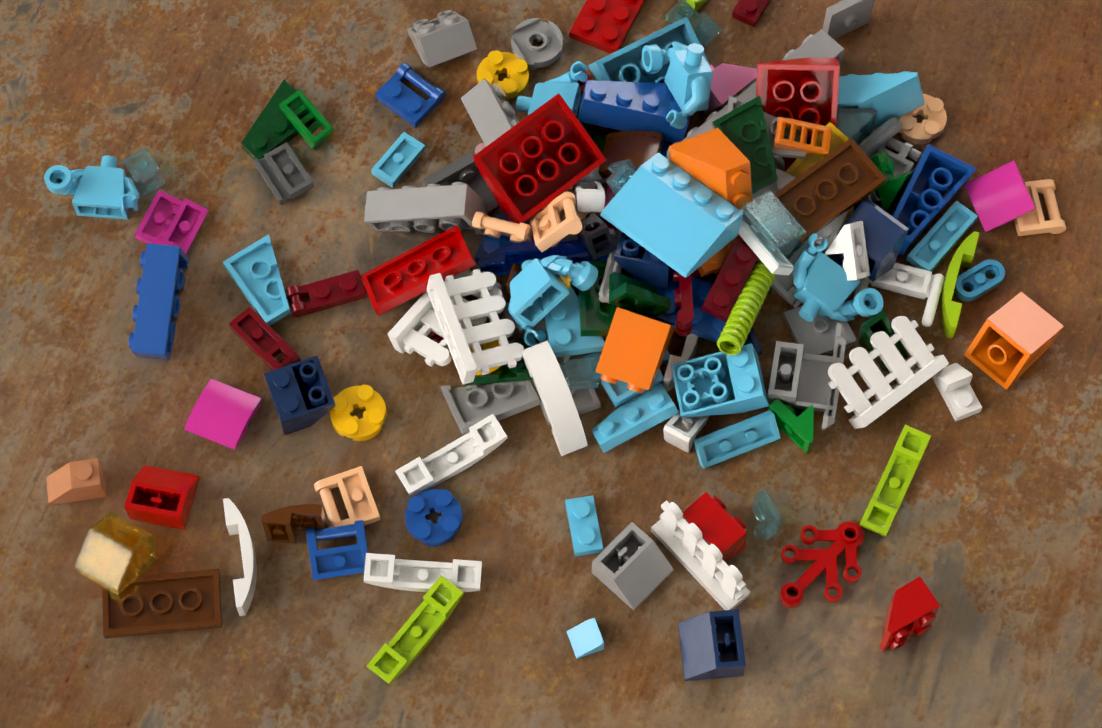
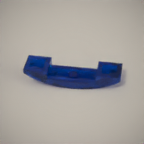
(499, 259)

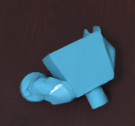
(687, 77)
(564, 85)
(96, 189)
(824, 288)
(540, 289)

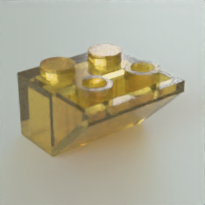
(116, 552)

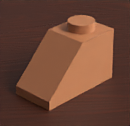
(76, 482)

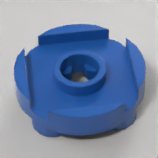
(433, 501)

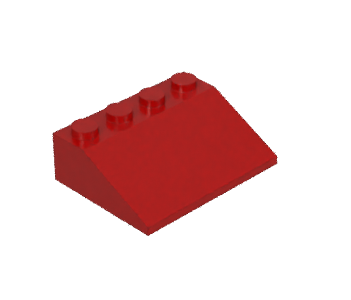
(800, 91)
(538, 160)

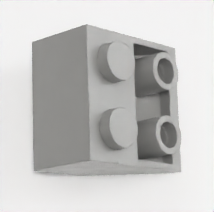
(442, 38)
(631, 566)

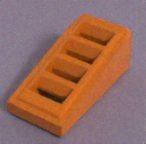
(794, 125)

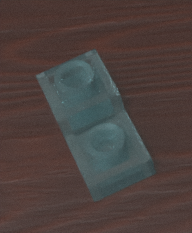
(701, 23)

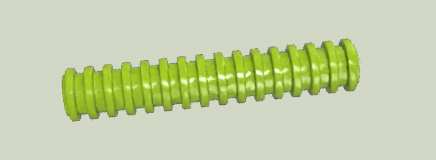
(745, 309)

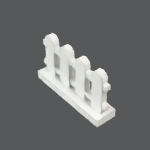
(414, 327)
(472, 336)
(878, 384)
(699, 558)

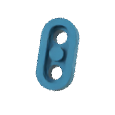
(978, 282)

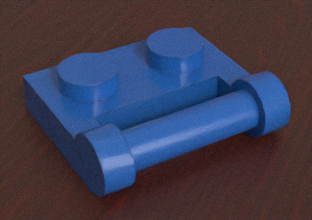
(404, 100)
(337, 560)

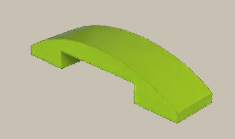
(950, 309)
(895, 480)
(417, 631)

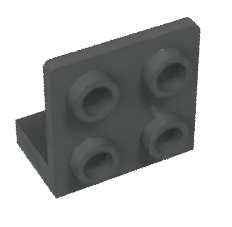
(464, 171)

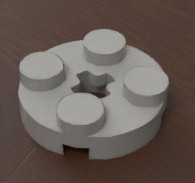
(541, 31)

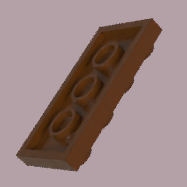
(830, 187)
(164, 604)

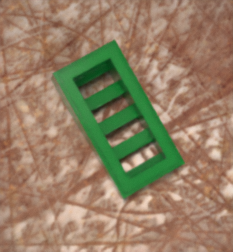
(300, 126)

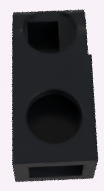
(596, 236)

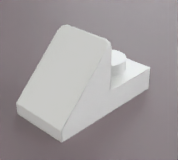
(853, 245)
(957, 392)
(683, 431)

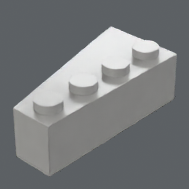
(489, 110)
(423, 208)

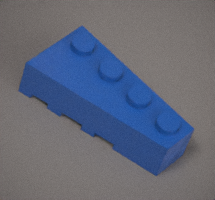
(630, 107)
(929, 190)
(158, 301)

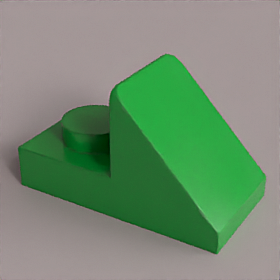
(894, 185)
(798, 428)

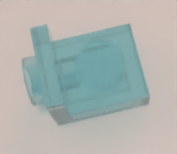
(144, 171)
(621, 173)
(580, 373)
(767, 512)

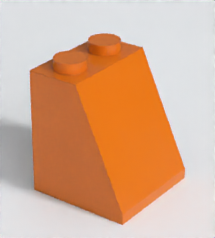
(716, 164)
(1013, 340)
(634, 350)

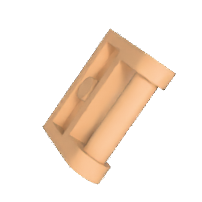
(1034, 221)
(546, 223)
(497, 227)
(355, 495)

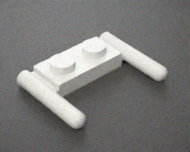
(910, 282)

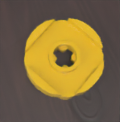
(507, 63)
(373, 416)

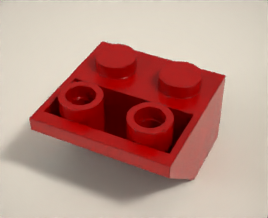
(161, 497)
(717, 525)
(908, 613)

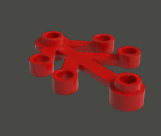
(824, 560)

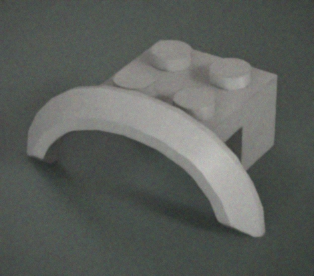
(804, 378)

